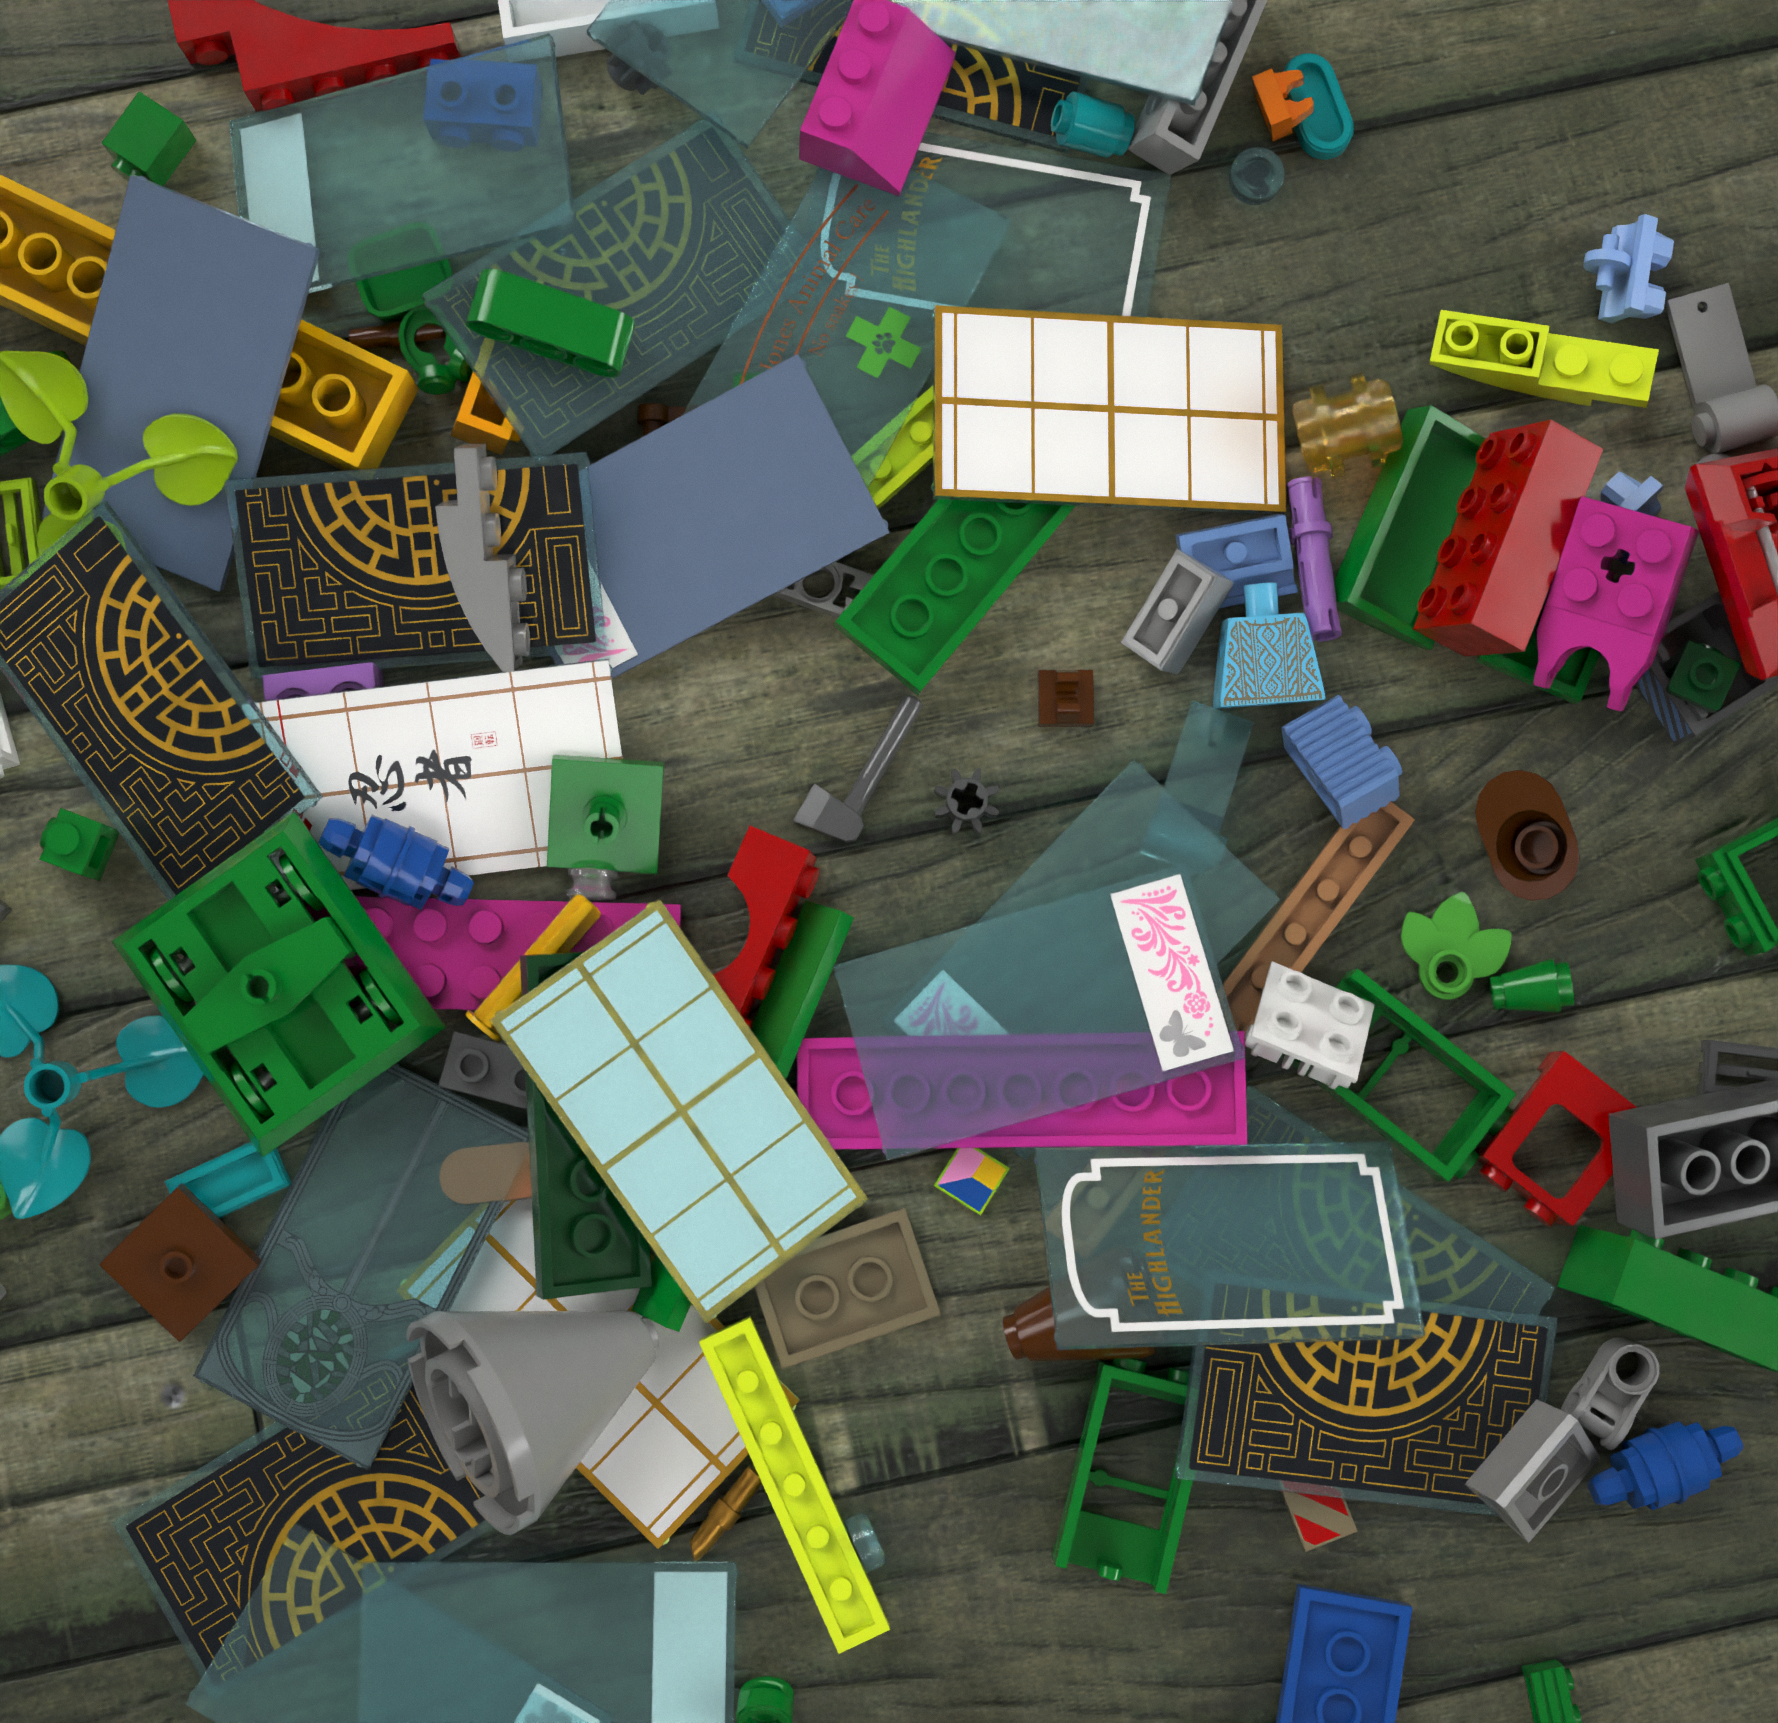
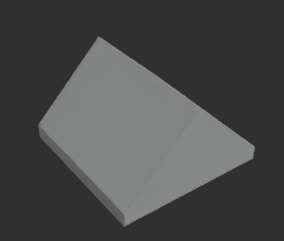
(1534, 1468)

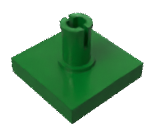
(605, 814)

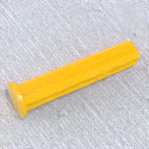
(558, 937)

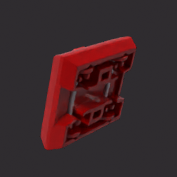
(1738, 525)

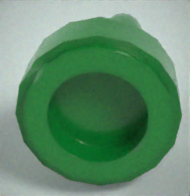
(765, 1701)

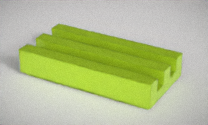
(32, 520)

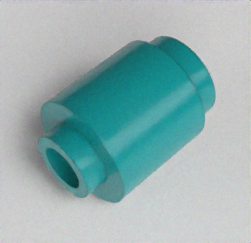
(1092, 125)

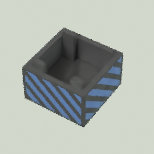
(1707, 625)

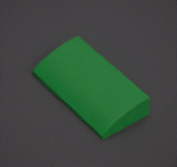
(1406, 524)

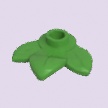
(1454, 939)

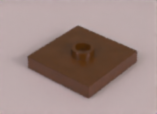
(180, 1262)

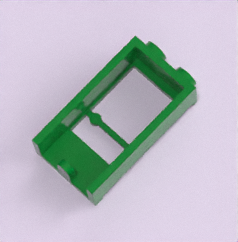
(1727, 881)
(1484, 1113)
(1108, 1543)

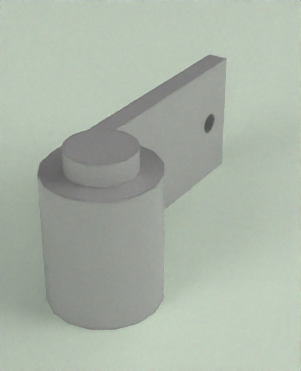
(1719, 373)

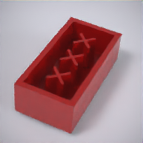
(1507, 539)

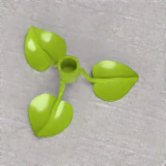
(49, 392)

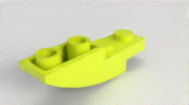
(1542, 363)

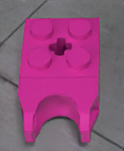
(1613, 617)

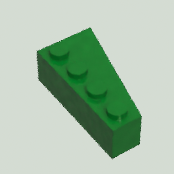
(1675, 1292)

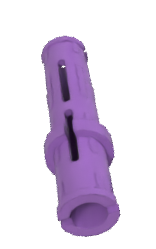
(1311, 541)

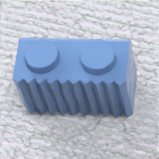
(1342, 760)

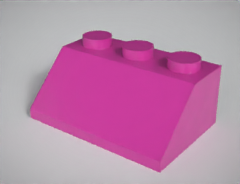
(876, 96)

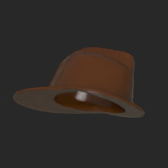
(1527, 835)

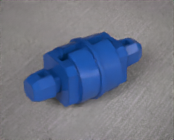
(396, 862)
(1665, 1465)

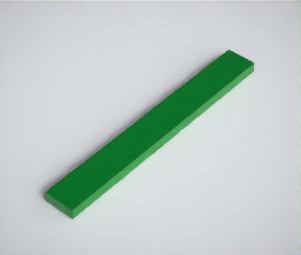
(780, 1030)

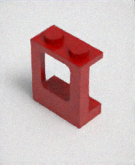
(1586, 1098)

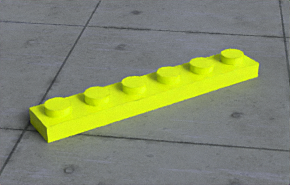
(794, 1484)

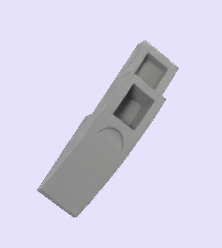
(483, 582)

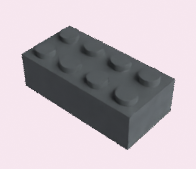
(1696, 1160)

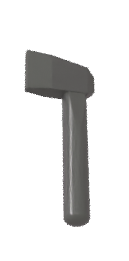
(844, 820)

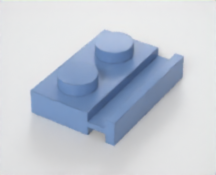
(1245, 554)

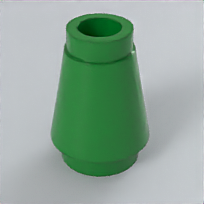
(1536, 987)

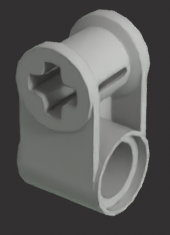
(1610, 1395)

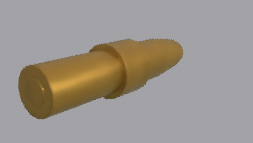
(725, 1513)

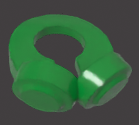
(432, 377)

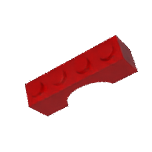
(772, 880)

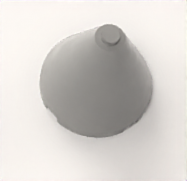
(524, 1396)

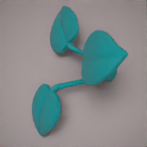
(37, 1158)

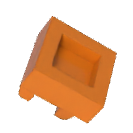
(1270, 93)

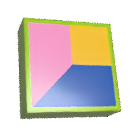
(971, 1178)

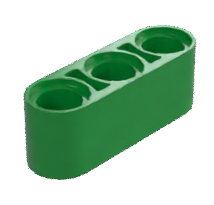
(550, 323)

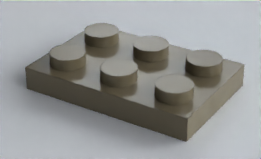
(847, 1289)

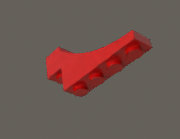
(298, 58)

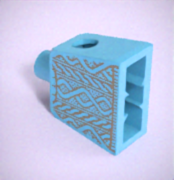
(1265, 655)

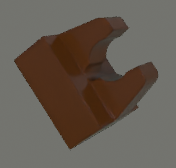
(1065, 698)

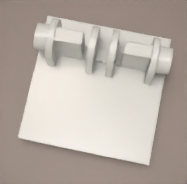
(1310, 1025)

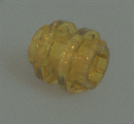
(1347, 425)

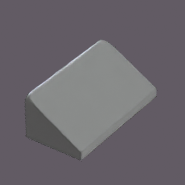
(1177, 612)

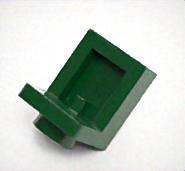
(1701, 675)

